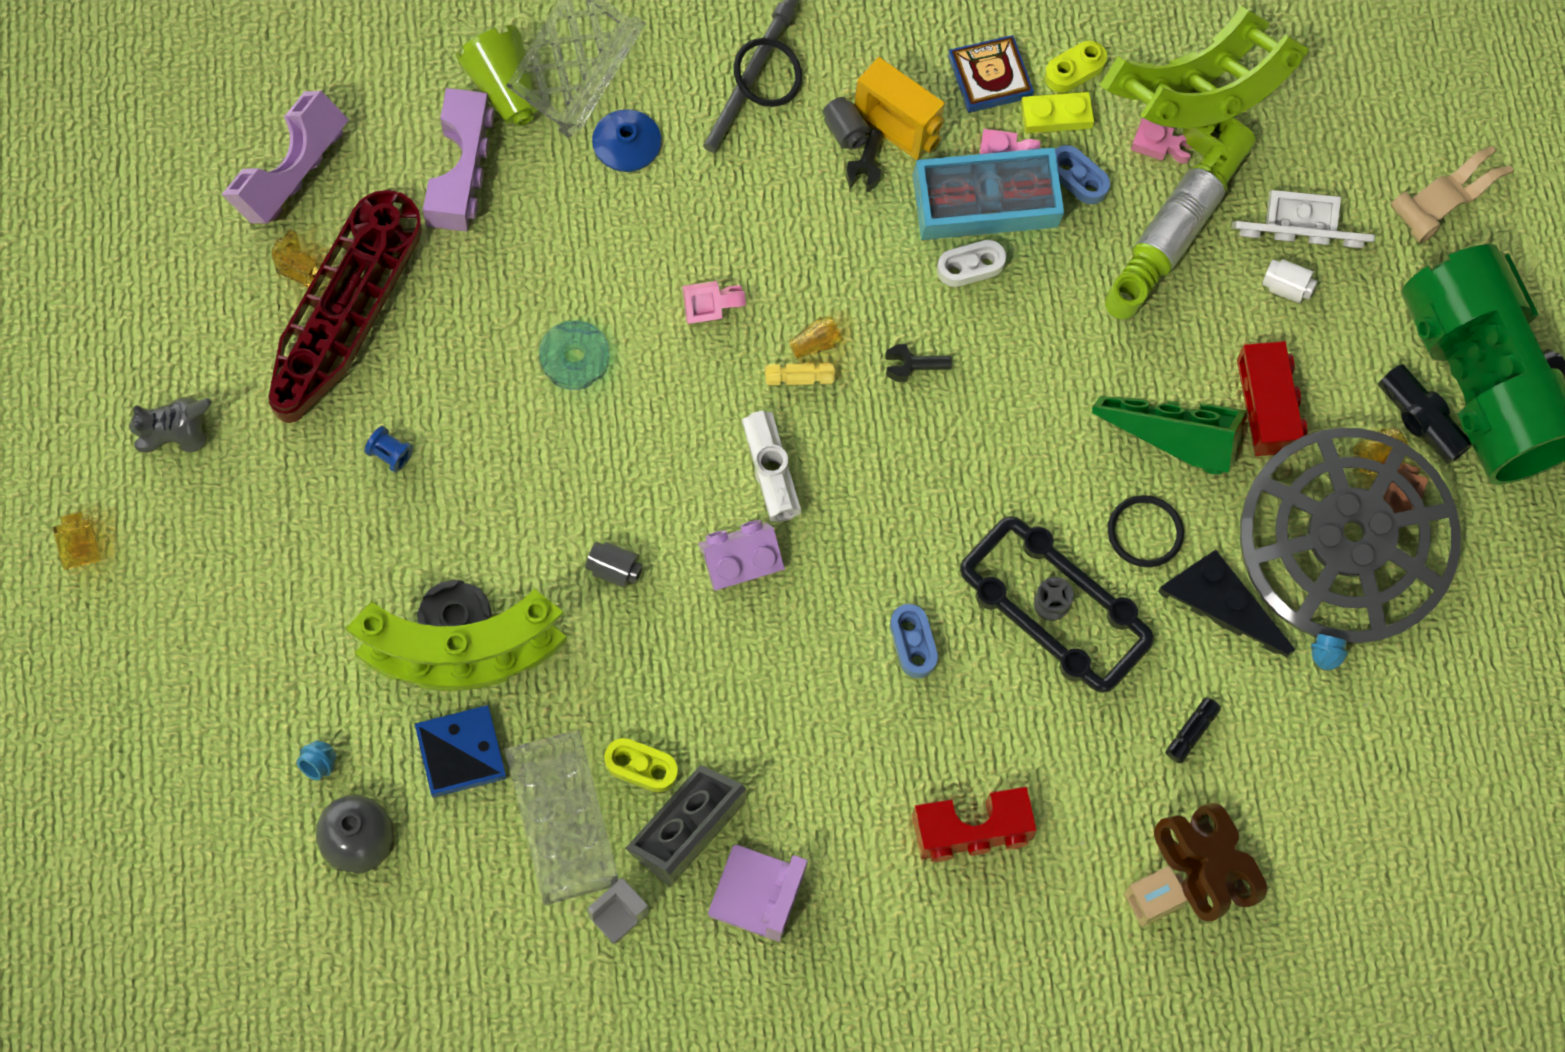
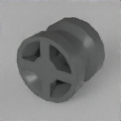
(1057, 591)

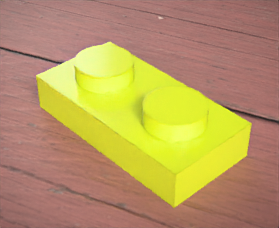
(1057, 112)

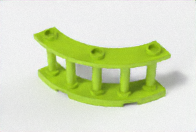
(1168, 86)
(462, 654)

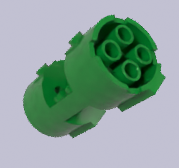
(1479, 322)

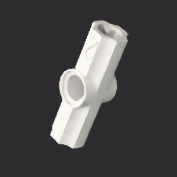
(775, 485)

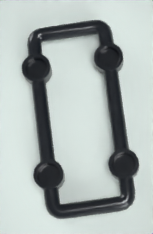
(1074, 663)

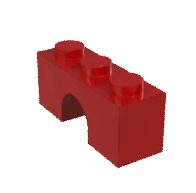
(943, 833)

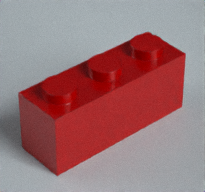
(1270, 396)

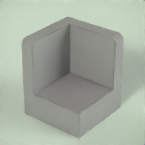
(617, 911)

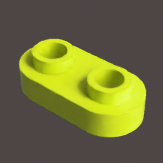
(1078, 64)
(642, 764)

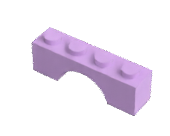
(313, 126)
(450, 197)

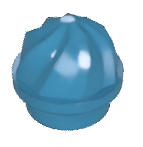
(1328, 651)
(317, 760)

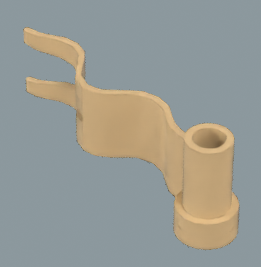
(1444, 195)

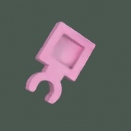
(1158, 140)

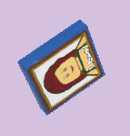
(990, 73)

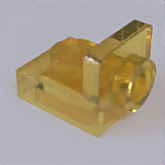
(292, 262)
(76, 540)

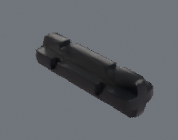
(1193, 730)

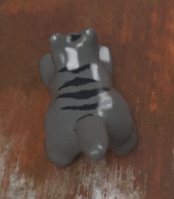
(175, 423)

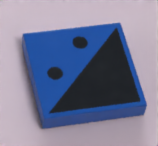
(460, 751)

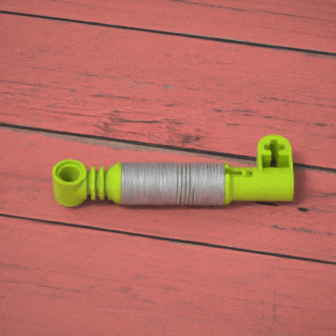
(1182, 213)

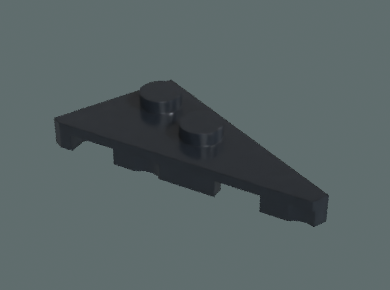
(1219, 594)

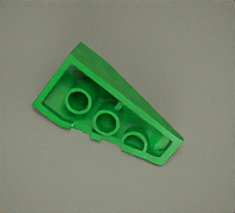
(1198, 437)

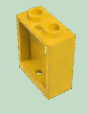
(899, 109)

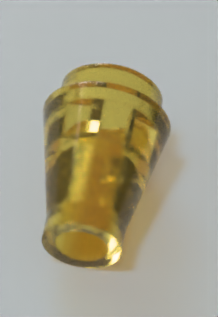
(816, 338)

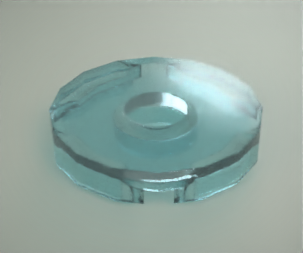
(570, 336)

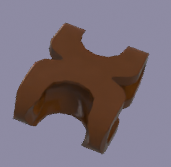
(1210, 861)

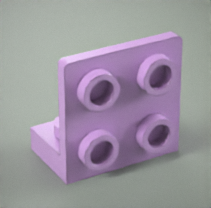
(757, 892)

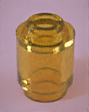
(1376, 450)

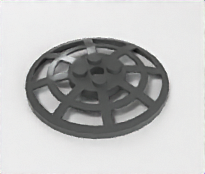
(1338, 553)

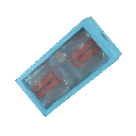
(987, 193)

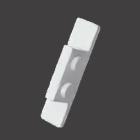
(1303, 216)

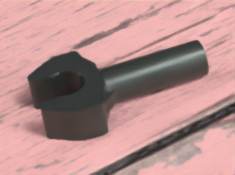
(866, 164)
(912, 363)

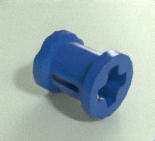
(388, 449)

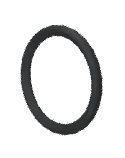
(758, 100)
(1141, 562)

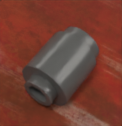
(846, 123)
(614, 564)

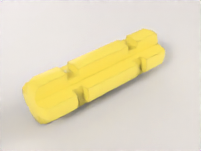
(799, 374)

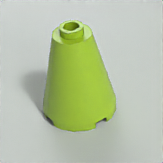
(490, 63)

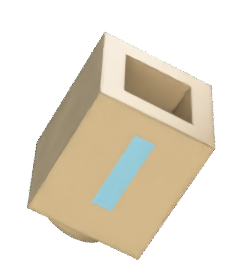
(1156, 896)

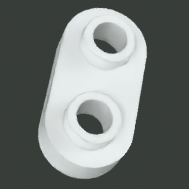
(969, 263)

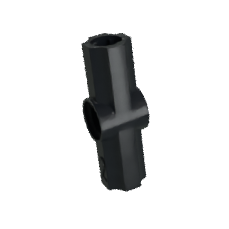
(1425, 413)

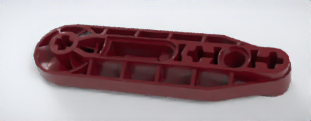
(371, 251)

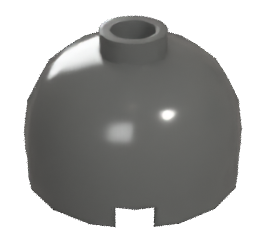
(354, 834)

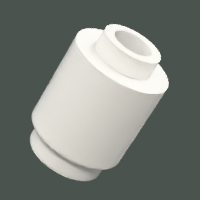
(1289, 280)

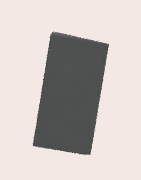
(687, 823)

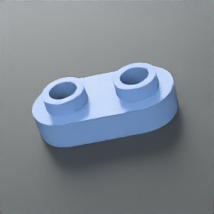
(1081, 175)
(915, 642)

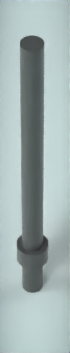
(781, 17)

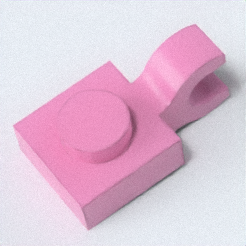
(1000, 141)
(705, 301)

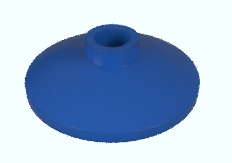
(630, 152)

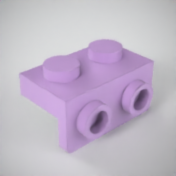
(741, 554)

